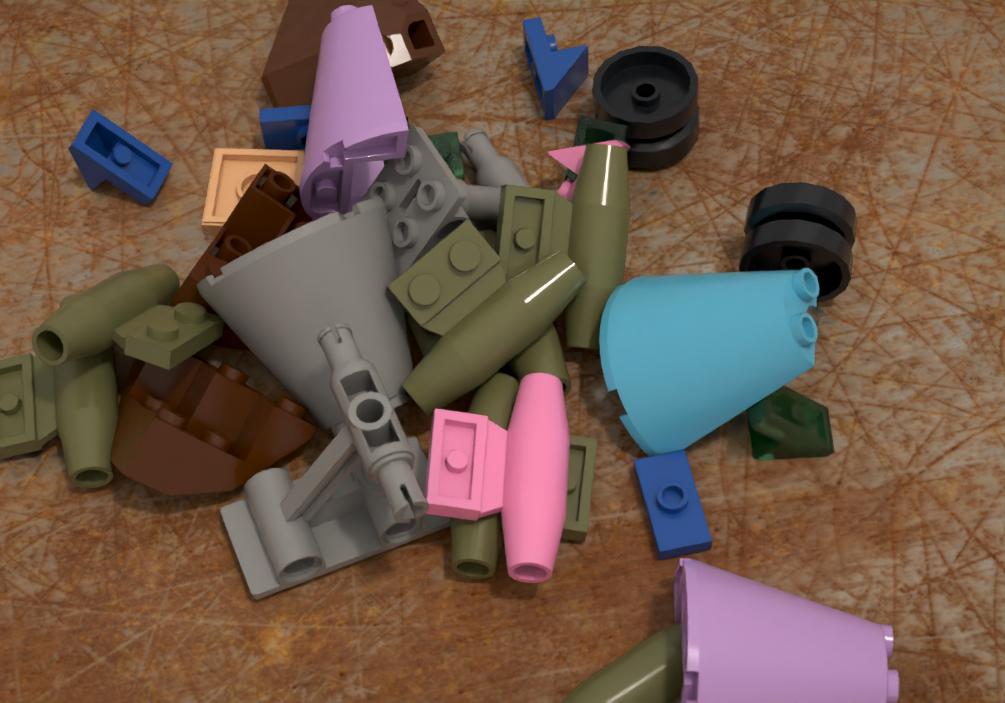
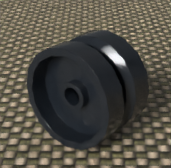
(654, 96)
(799, 229)

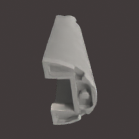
(309, 281)

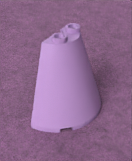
(352, 115)
(774, 646)

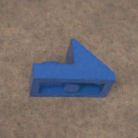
(553, 71)
(112, 154)

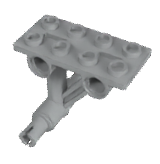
(430, 202)
(350, 502)

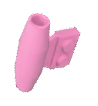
(517, 472)

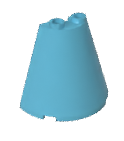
(703, 348)

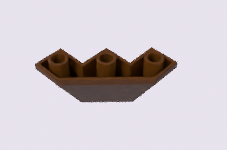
(293, 60)
(263, 214)
(201, 428)

